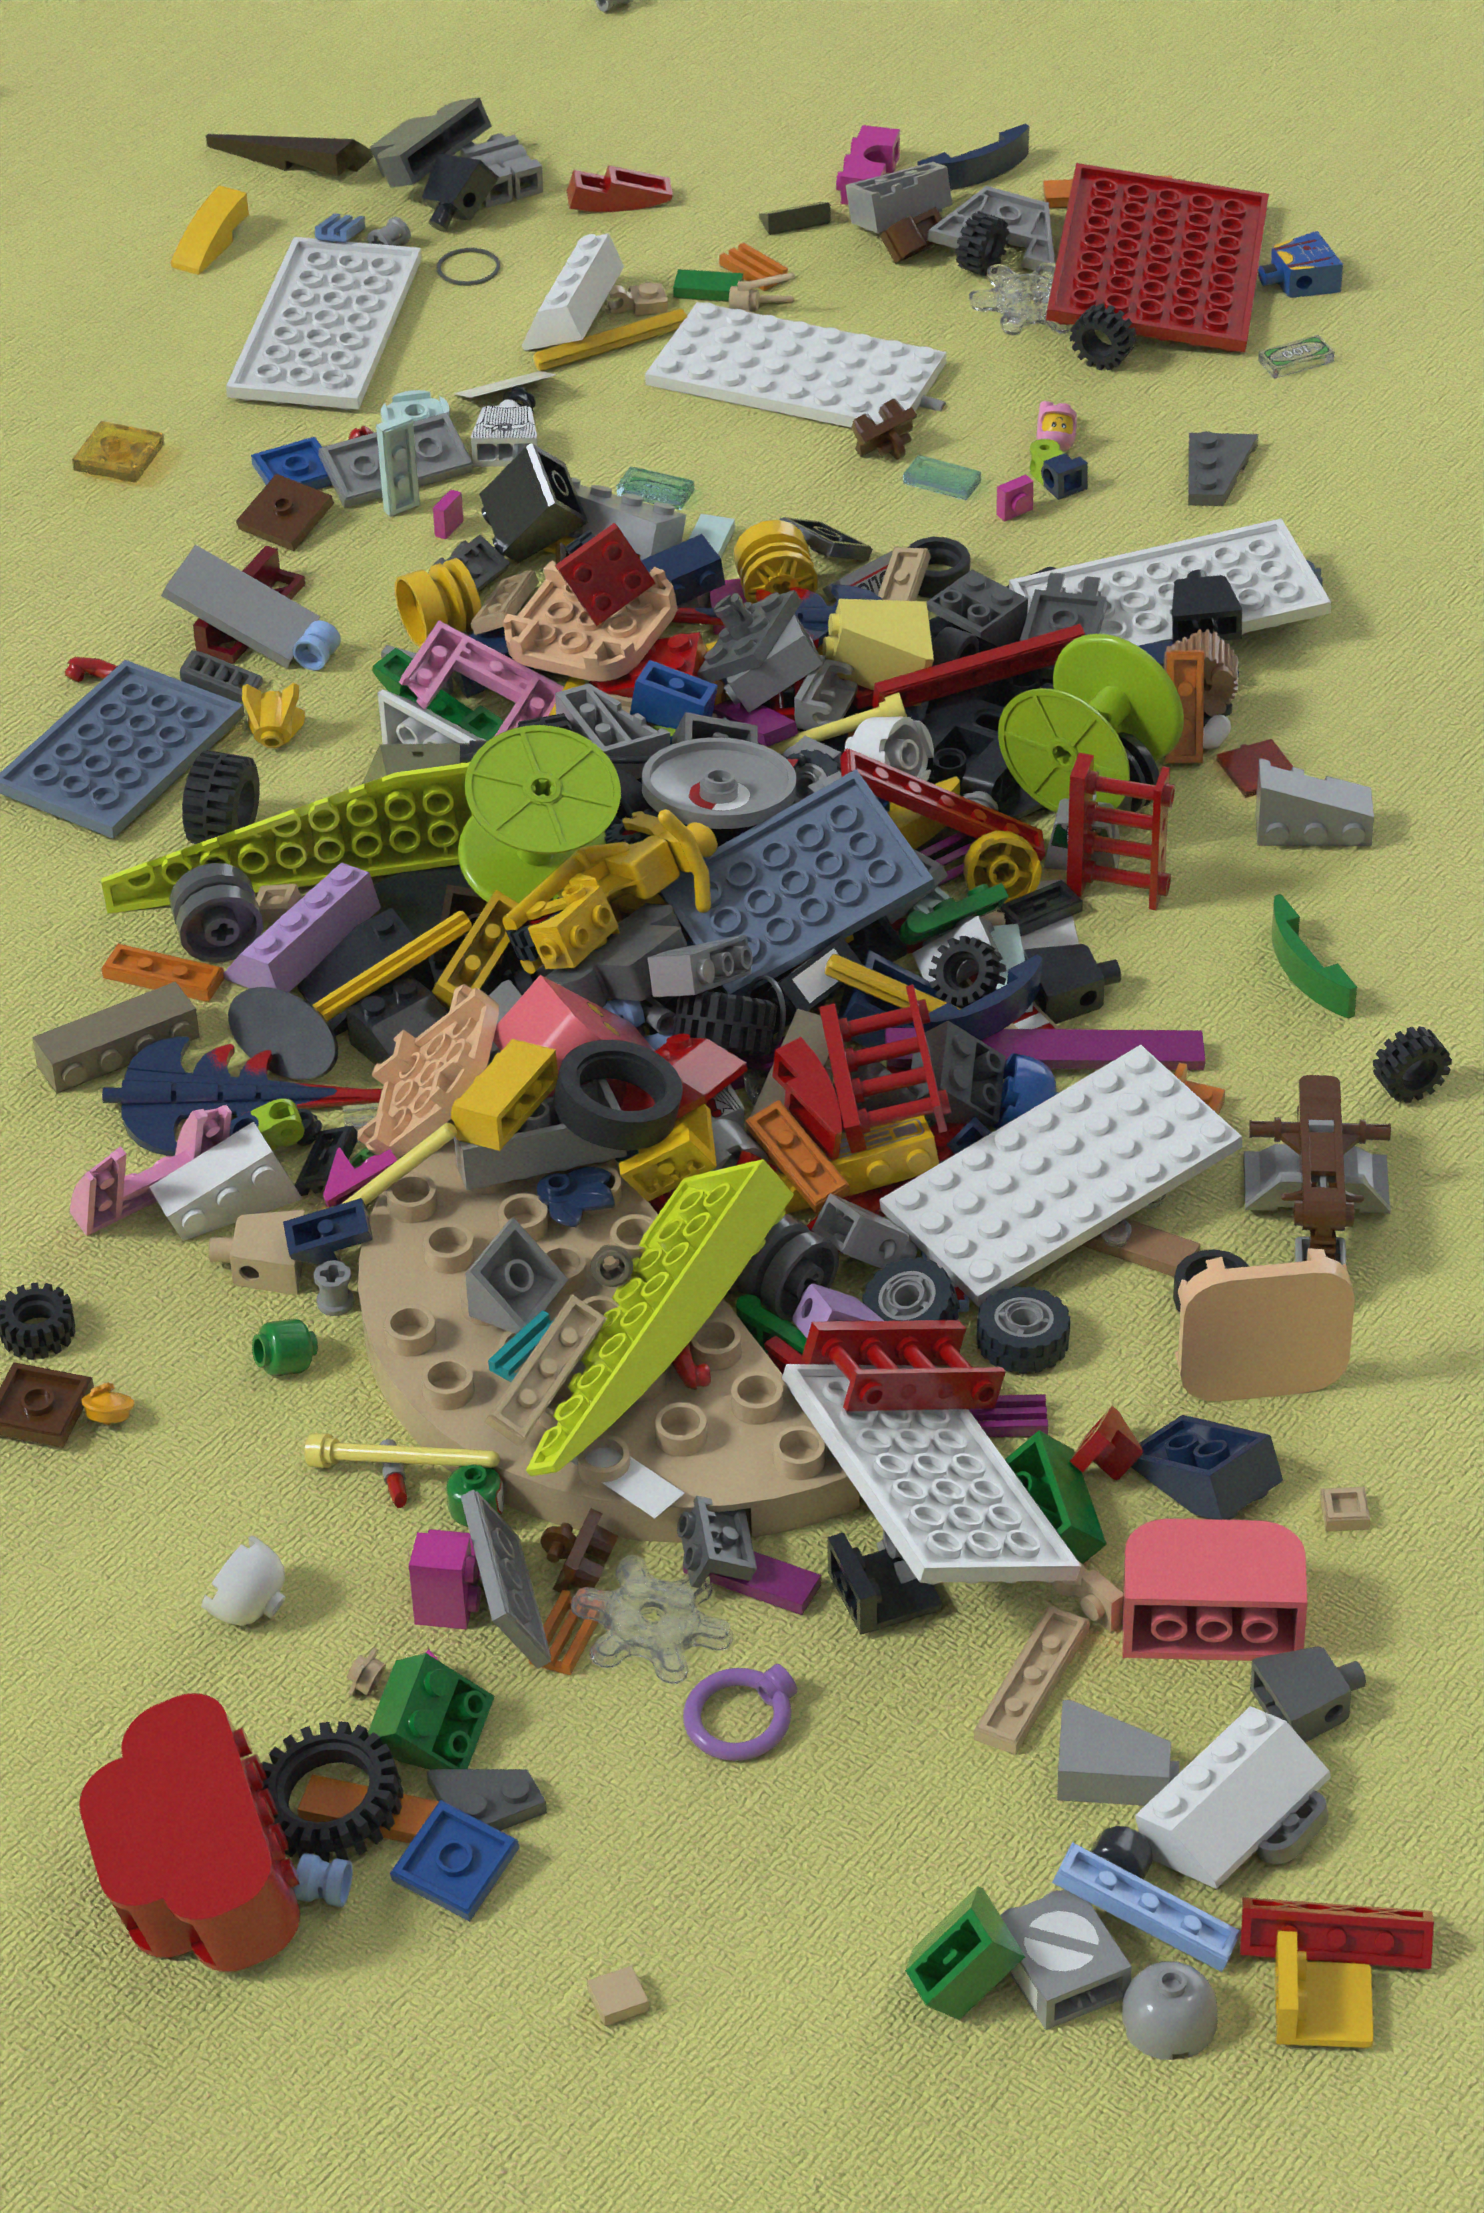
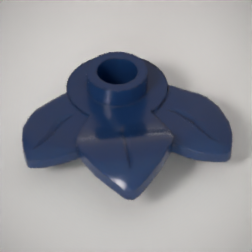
(575, 1192)

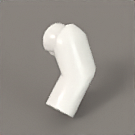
(1216, 731)

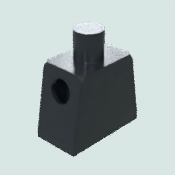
(457, 189)
(1205, 604)
(1072, 981)

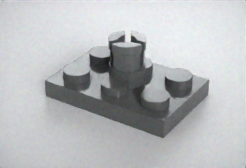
(747, 634)

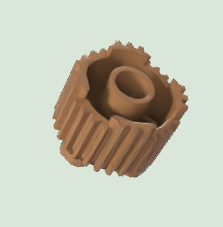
(1219, 669)

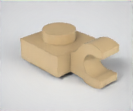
(642, 299)
(1099, 1597)

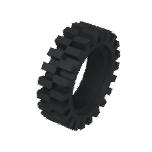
(318, 1750)

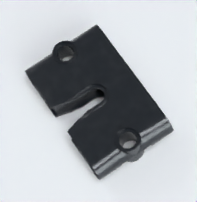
(967, 735)

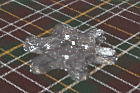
(1014, 295)
(659, 1640)

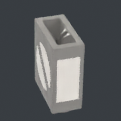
(1068, 1959)

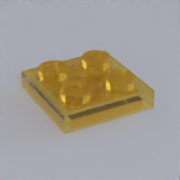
(118, 451)

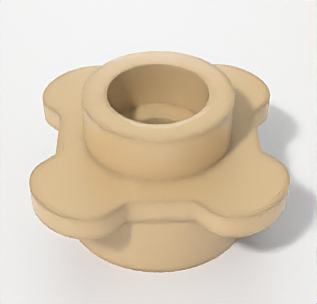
(365, 1673)

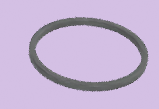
(468, 283)
(781, 1001)

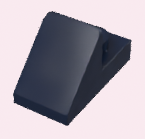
(323, 1233)

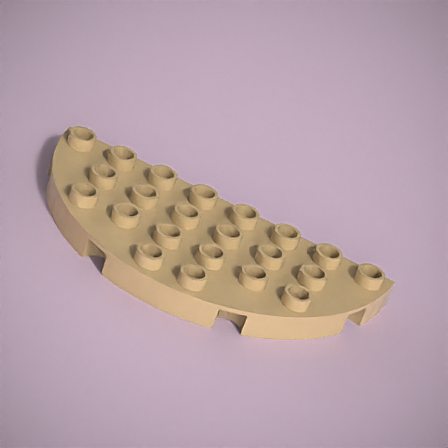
(727, 1442)

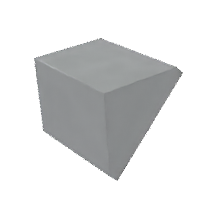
(512, 1280)

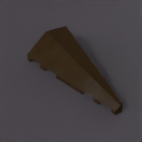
(281, 152)

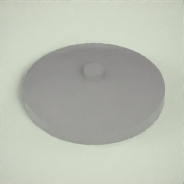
(719, 768)

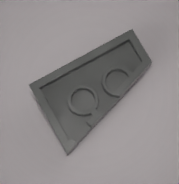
(1215, 464)

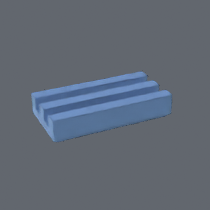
(344, 227)

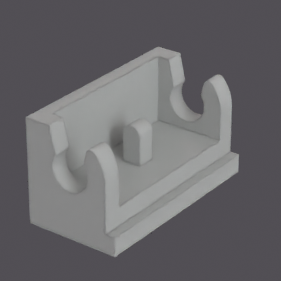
(824, 695)

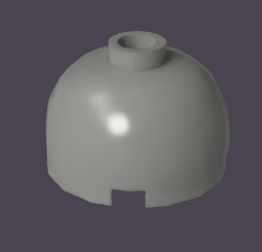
(1170, 2010)

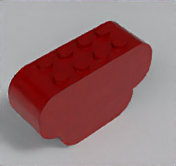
(192, 1839)

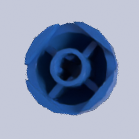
(1025, 1086)

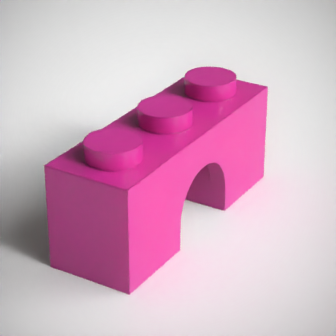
(871, 155)

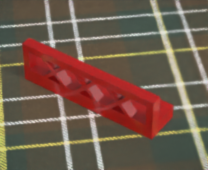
(1339, 1932)

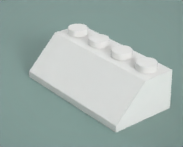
(576, 293)
(411, 724)
(1231, 1798)

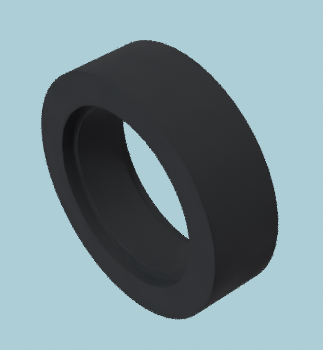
(610, 1126)

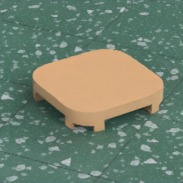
(562, 639)
(431, 1073)
(1265, 1328)

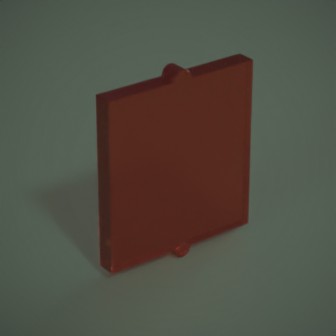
(1243, 763)

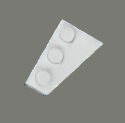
(224, 1183)

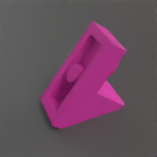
(346, 1180)

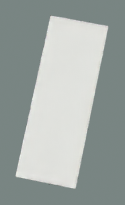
(638, 1484)

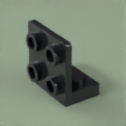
(873, 1588)

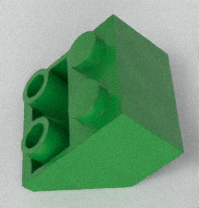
(430, 1714)
(963, 1956)

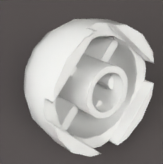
(248, 1585)

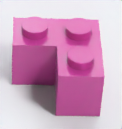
(444, 1579)

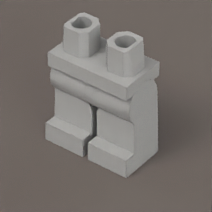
(512, 166)

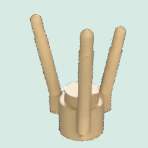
(747, 299)

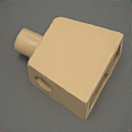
(260, 1253)

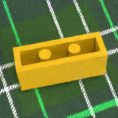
(478, 951)
(505, 1094)

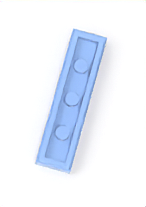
(1146, 1907)

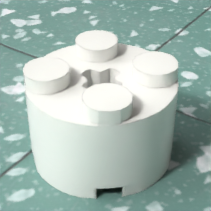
(895, 742)

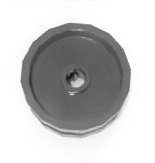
(215, 912)
(787, 1266)

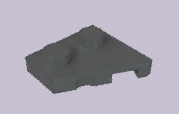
(490, 1795)

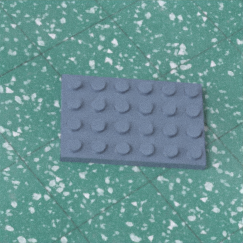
(119, 748)
(803, 879)

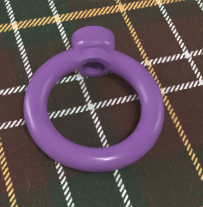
(774, 1688)

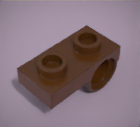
(910, 235)

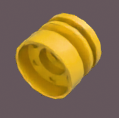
(773, 559)
(442, 595)

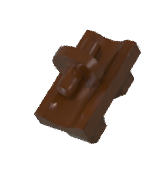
(888, 435)
(563, 1544)

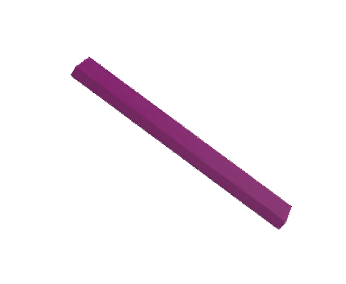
(1083, 1046)

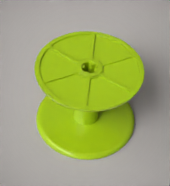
(1098, 691)
(532, 806)

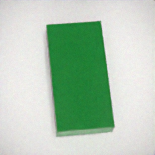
(704, 284)

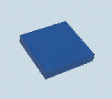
(294, 461)
(454, 1860)

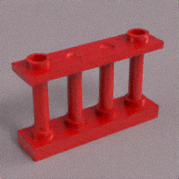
(1084, 841)
(853, 1091)
(903, 1343)

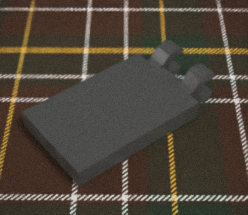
(1057, 610)

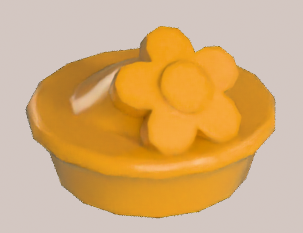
(106, 1405)

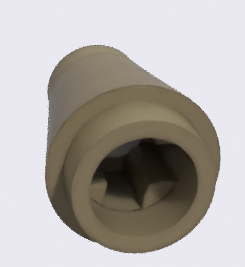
(614, 1274)

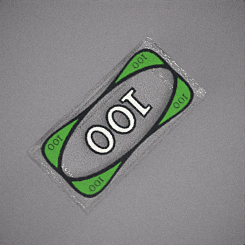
(1296, 356)

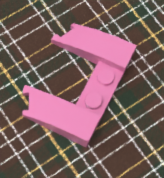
(452, 650)
(109, 1195)

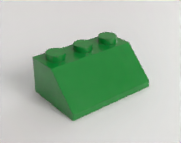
(1059, 1492)

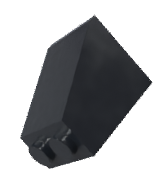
(531, 504)

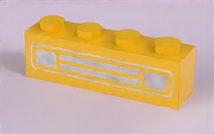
(892, 1155)

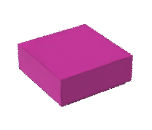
(448, 514)

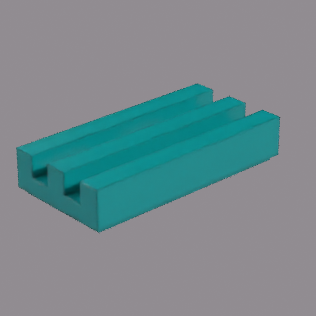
(519, 1347)

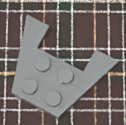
(1026, 220)

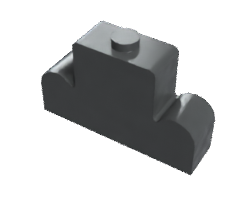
(412, 147)
(622, 964)

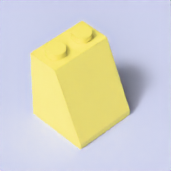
(879, 639)

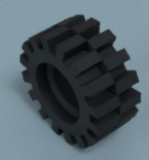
(982, 243)
(1112, 326)
(950, 962)
(1412, 1064)
(41, 1336)

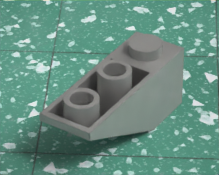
(699, 967)

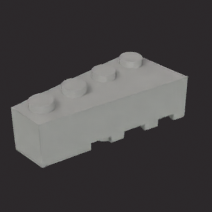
(644, 525)
(537, 1147)

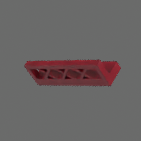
(266, 569)

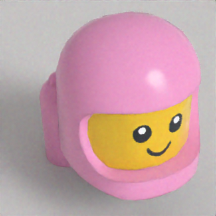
(1057, 423)

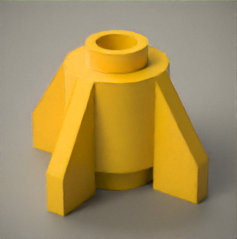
(273, 714)

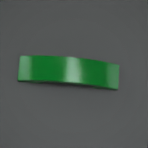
(478, 722)
(1326, 985)

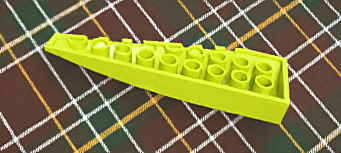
(379, 827)
(682, 1276)

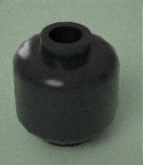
(1125, 1849)

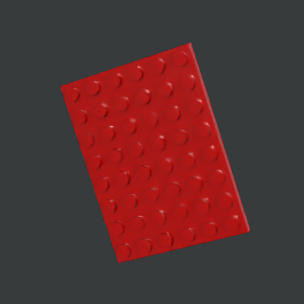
(1162, 253)

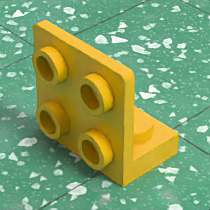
(682, 1154)
(1321, 1999)

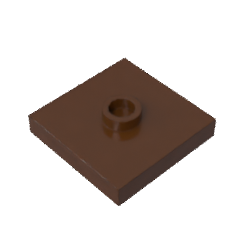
(285, 512)
(41, 1403)

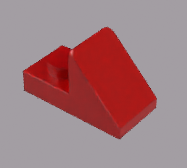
(1109, 1446)

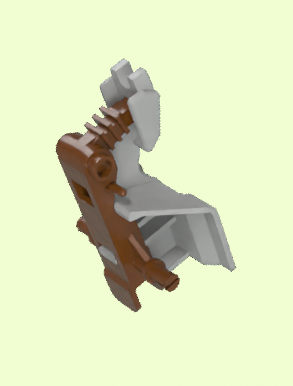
(1318, 1168)

